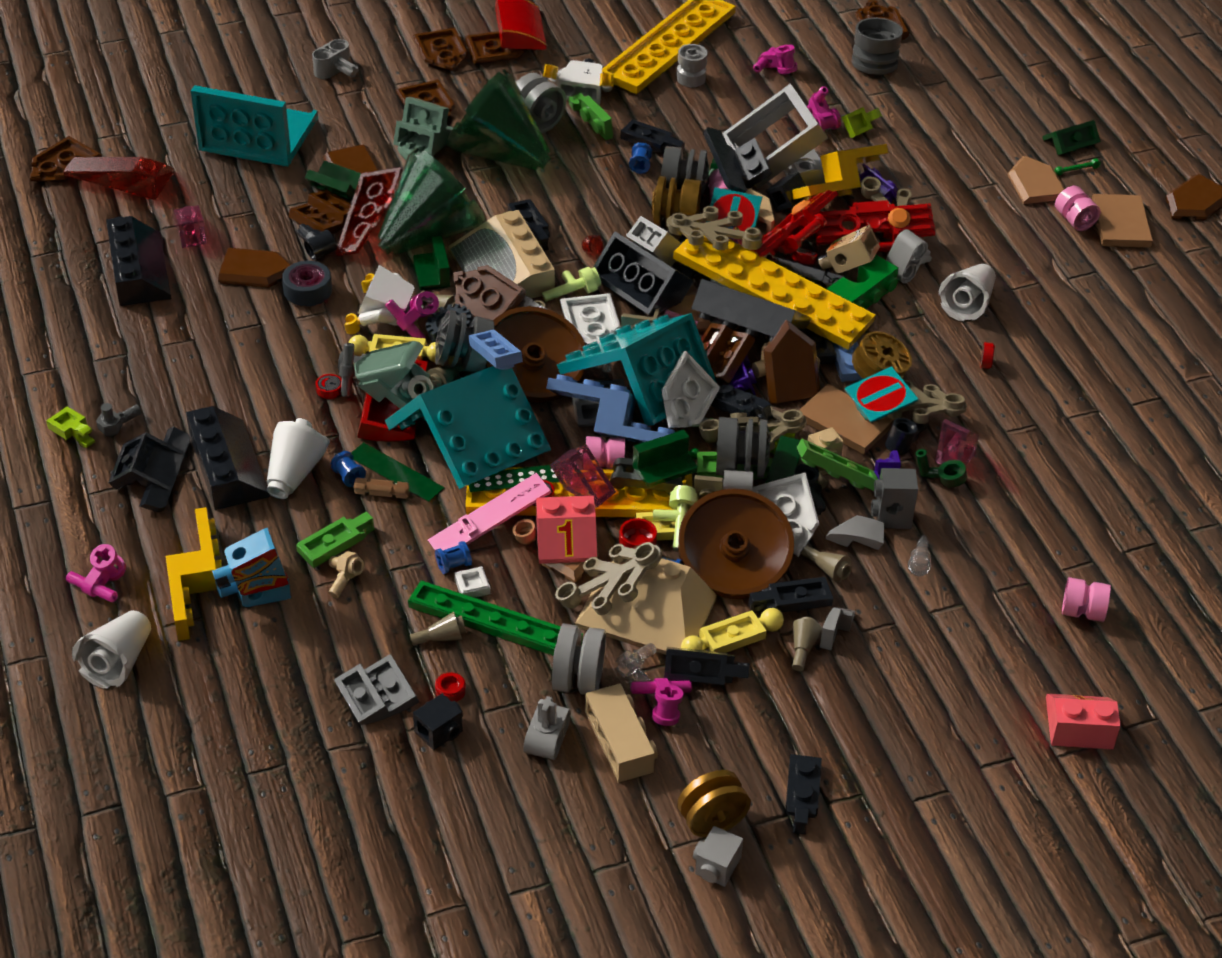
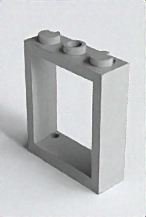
(768, 114)

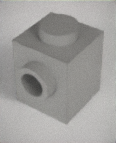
(718, 856)

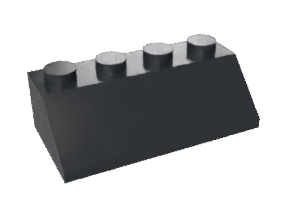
(137, 261)
(640, 276)
(744, 310)
(226, 457)

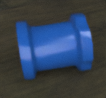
(638, 156)
(346, 466)
(453, 557)

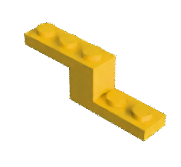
(841, 171)
(193, 573)

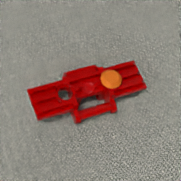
(881, 217)
(797, 226)

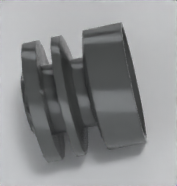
(877, 46)
(682, 169)
(454, 341)
(742, 447)

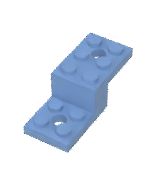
(614, 409)

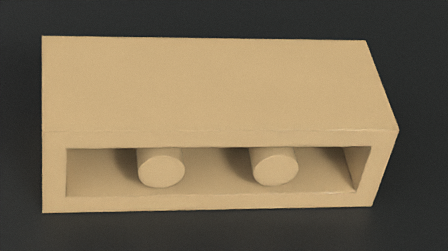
(620, 732)

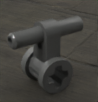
(346, 368)

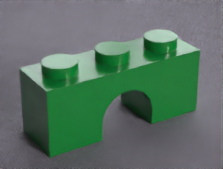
(873, 282)

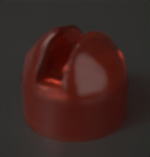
(592, 245)

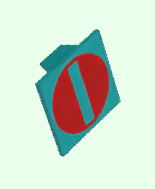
(745, 203)
(881, 394)

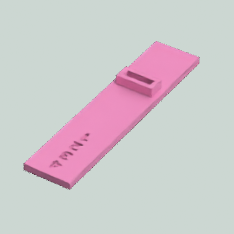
(491, 514)

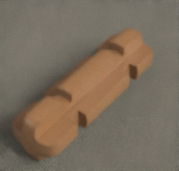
(381, 488)

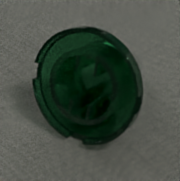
(501, 127)
(426, 206)

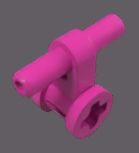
(779, 58)
(819, 108)
(405, 321)
(100, 573)
(667, 695)

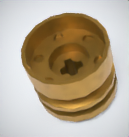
(672, 200)

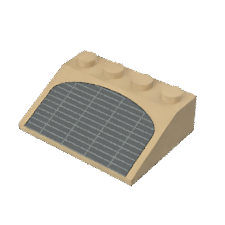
(510, 249)

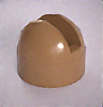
(525, 531)

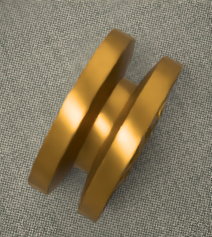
(880, 352)
(713, 801)

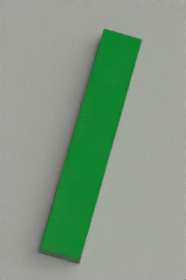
(486, 617)

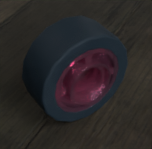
(307, 283)

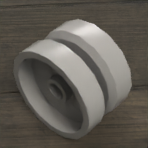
(543, 99)
(573, 659)

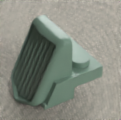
(422, 127)
(389, 371)

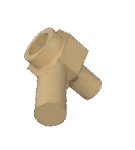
(348, 566)

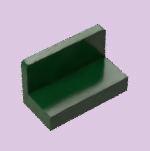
(1074, 137)
(335, 179)
(433, 268)
(663, 459)

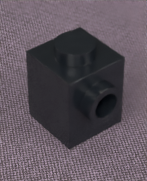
(781, 191)
(438, 721)

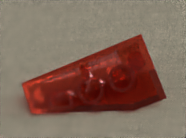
(127, 174)
(367, 208)

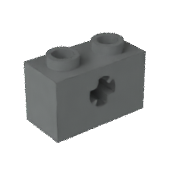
(895, 497)

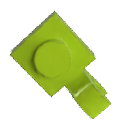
(859, 121)
(71, 423)

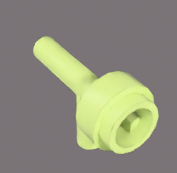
(588, 279)
(680, 500)

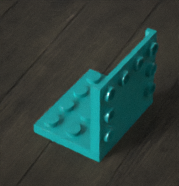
(249, 126)
(647, 356)
(478, 424)

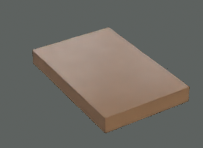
(1122, 221)
(838, 410)

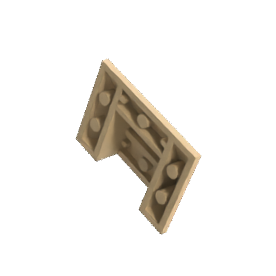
(668, 608)

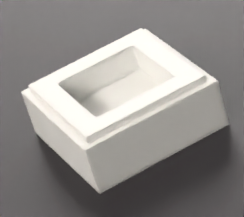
(472, 582)

